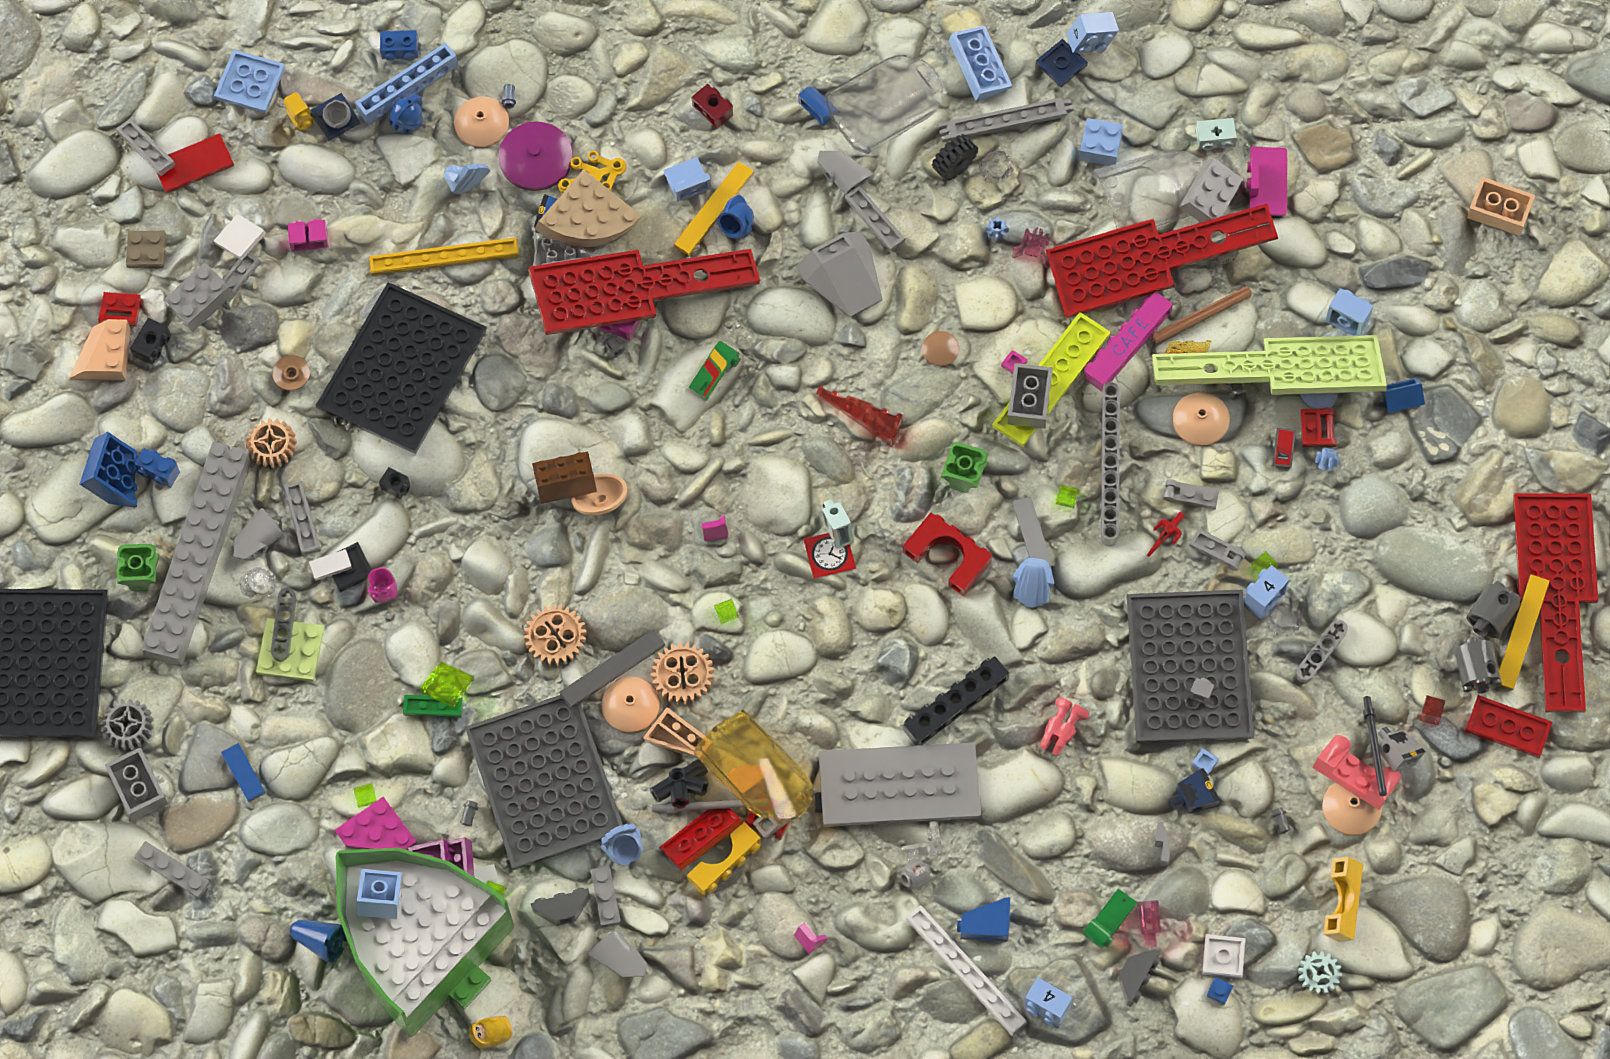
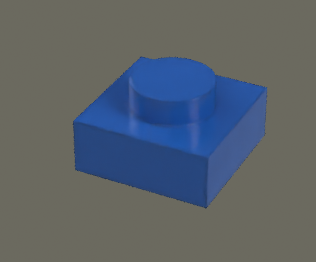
(1220, 991)

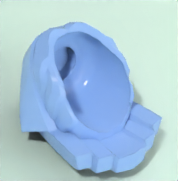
(465, 178)
(1033, 582)
(623, 844)

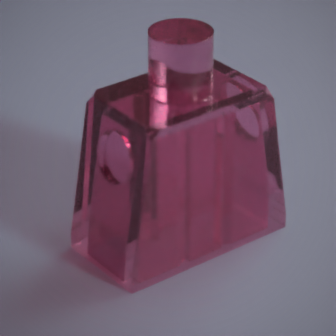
(1148, 913)

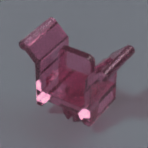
(1033, 246)

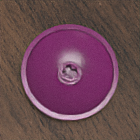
(535, 156)

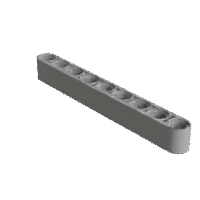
(1110, 455)

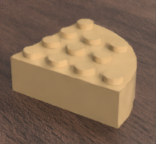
(587, 215)

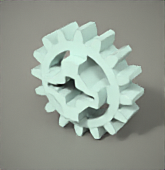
(1325, 977)

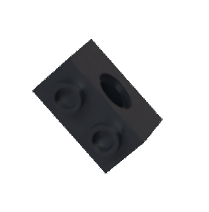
(150, 331)

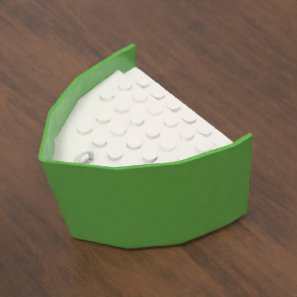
(435, 944)

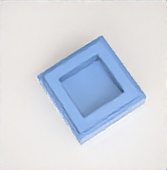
(1205, 760)

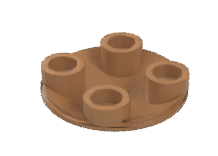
(940, 348)

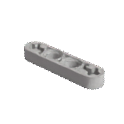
(1323, 652)

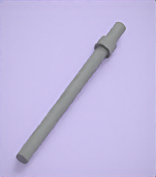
(698, 806)

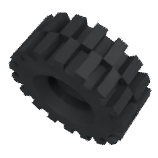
(955, 157)

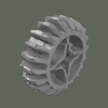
(112, 721)

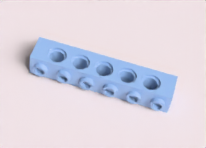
(407, 83)

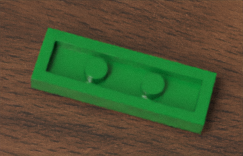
(427, 706)

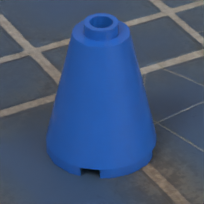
(320, 938)

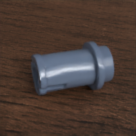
(509, 95)

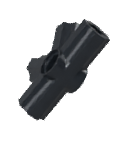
(680, 783)

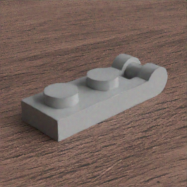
(1191, 494)
(1217, 549)

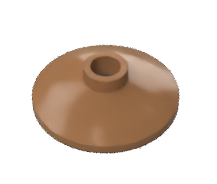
(291, 365)

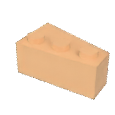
(674, 734)

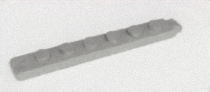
(1005, 119)

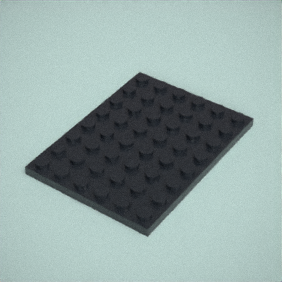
(401, 367)
(51, 661)

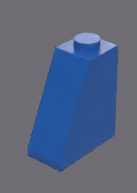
(986, 922)

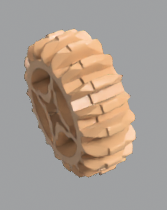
(286, 444)

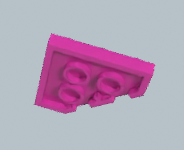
(376, 829)

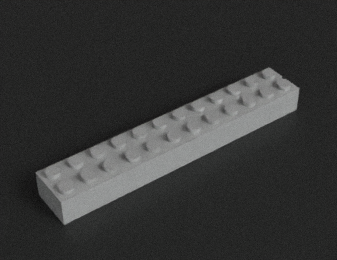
(196, 554)

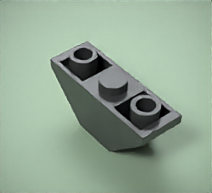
(562, 907)
(1136, 973)

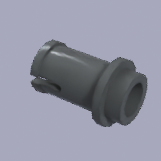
(469, 812)
(1280, 820)

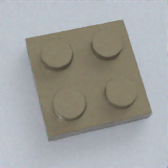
(145, 249)

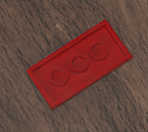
(196, 163)
(1508, 726)
(700, 836)

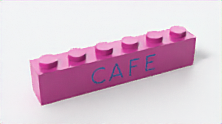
(1128, 340)

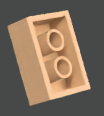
(1501, 206)

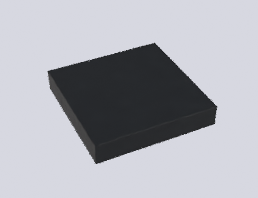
(359, 571)

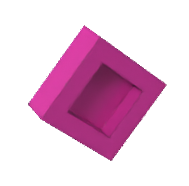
(1012, 358)

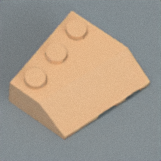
(104, 352)

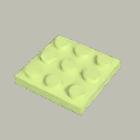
(303, 654)

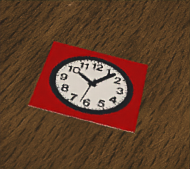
(825, 558)

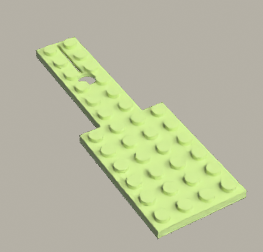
(1289, 365)

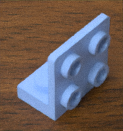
(687, 179)

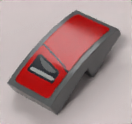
(1284, 447)

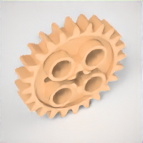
(540, 644)
(664, 675)

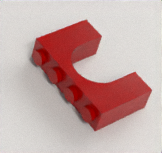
(935, 531)

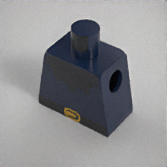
(1195, 793)

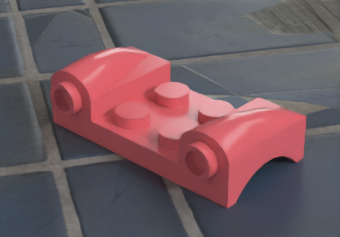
(1353, 773)

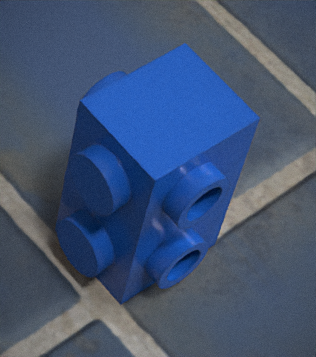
(399, 45)
(160, 469)

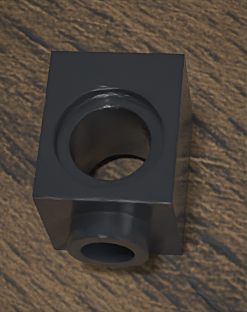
(391, 476)

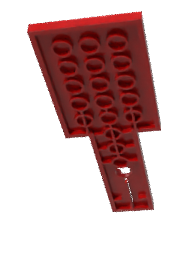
(1139, 260)
(622, 289)
(1558, 545)

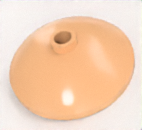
(485, 130)
(1201, 429)
(609, 496)
(630, 716)
(1346, 817)

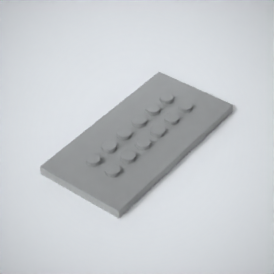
(899, 784)

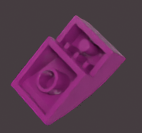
(455, 851)

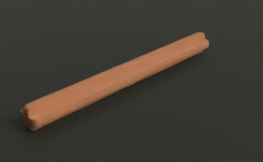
(1201, 314)

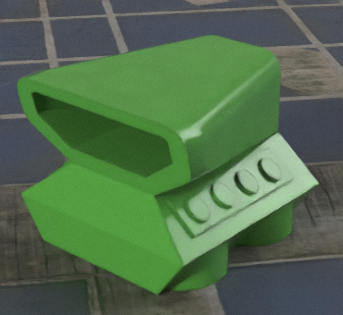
(964, 466)
(137, 566)

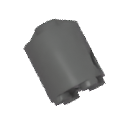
(1493, 610)
(1477, 665)

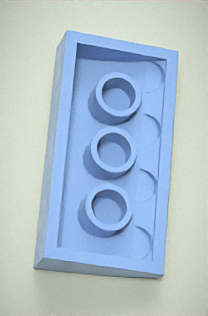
(979, 62)

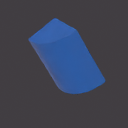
(815, 104)
(1403, 395)

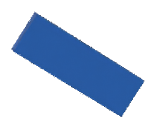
(243, 772)

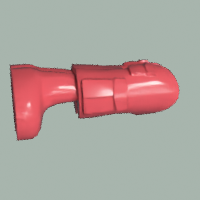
(1059, 731)

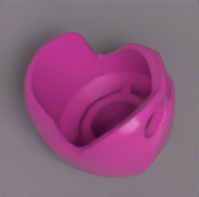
(382, 585)

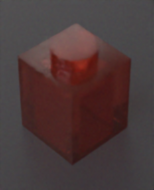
(1432, 710)

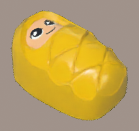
(490, 1032)

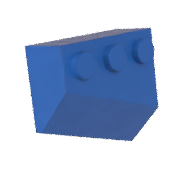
(111, 471)

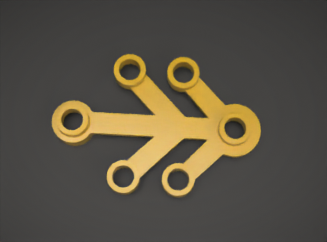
(596, 172)

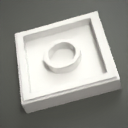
(239, 237)
(1223, 956)

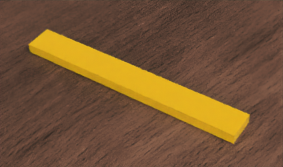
(444, 256)

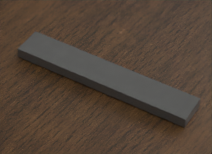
(612, 669)

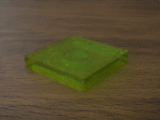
(447, 684)

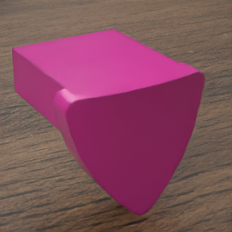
(715, 529)
(808, 938)

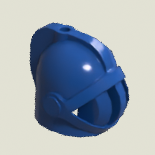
(406, 114)
(736, 217)

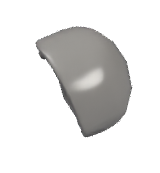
(336, 114)

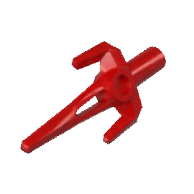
(1169, 528)

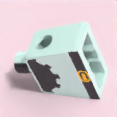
(835, 519)

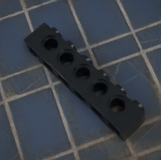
(920, 735)

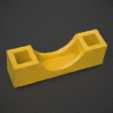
(707, 876)
(1347, 877)

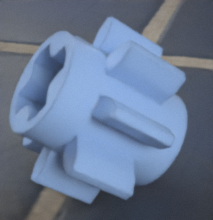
(994, 226)
(1327, 459)

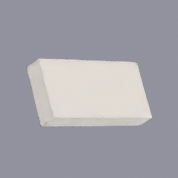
(330, 565)

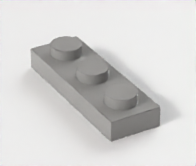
(605, 896)

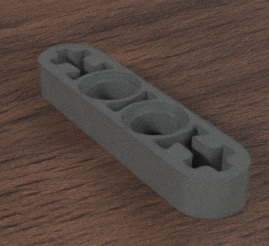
(283, 624)

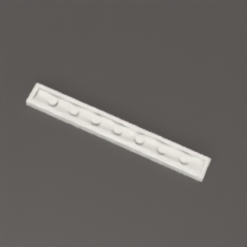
(966, 970)

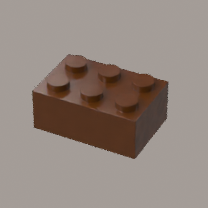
(564, 477)

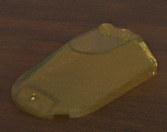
(756, 768)

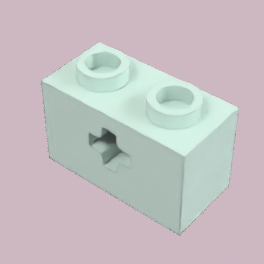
(1207, 131)

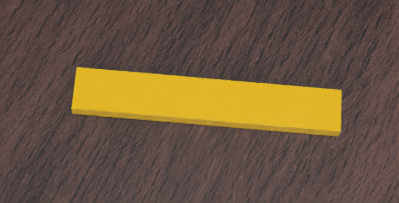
(713, 208)
(1522, 631)

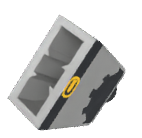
(1399, 749)

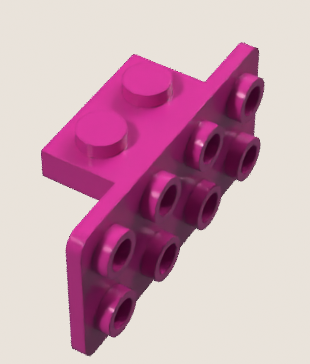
(1268, 179)

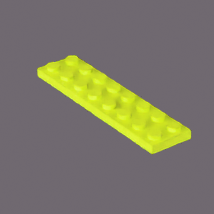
(1068, 360)

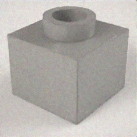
(1201, 690)

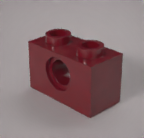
(715, 115)

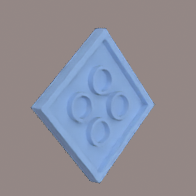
(249, 81)

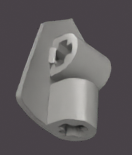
(842, 170)
(256, 536)
(619, 956)

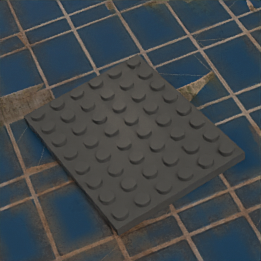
(1184, 639)
(543, 780)

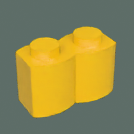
(298, 111)

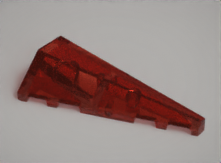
(876, 421)

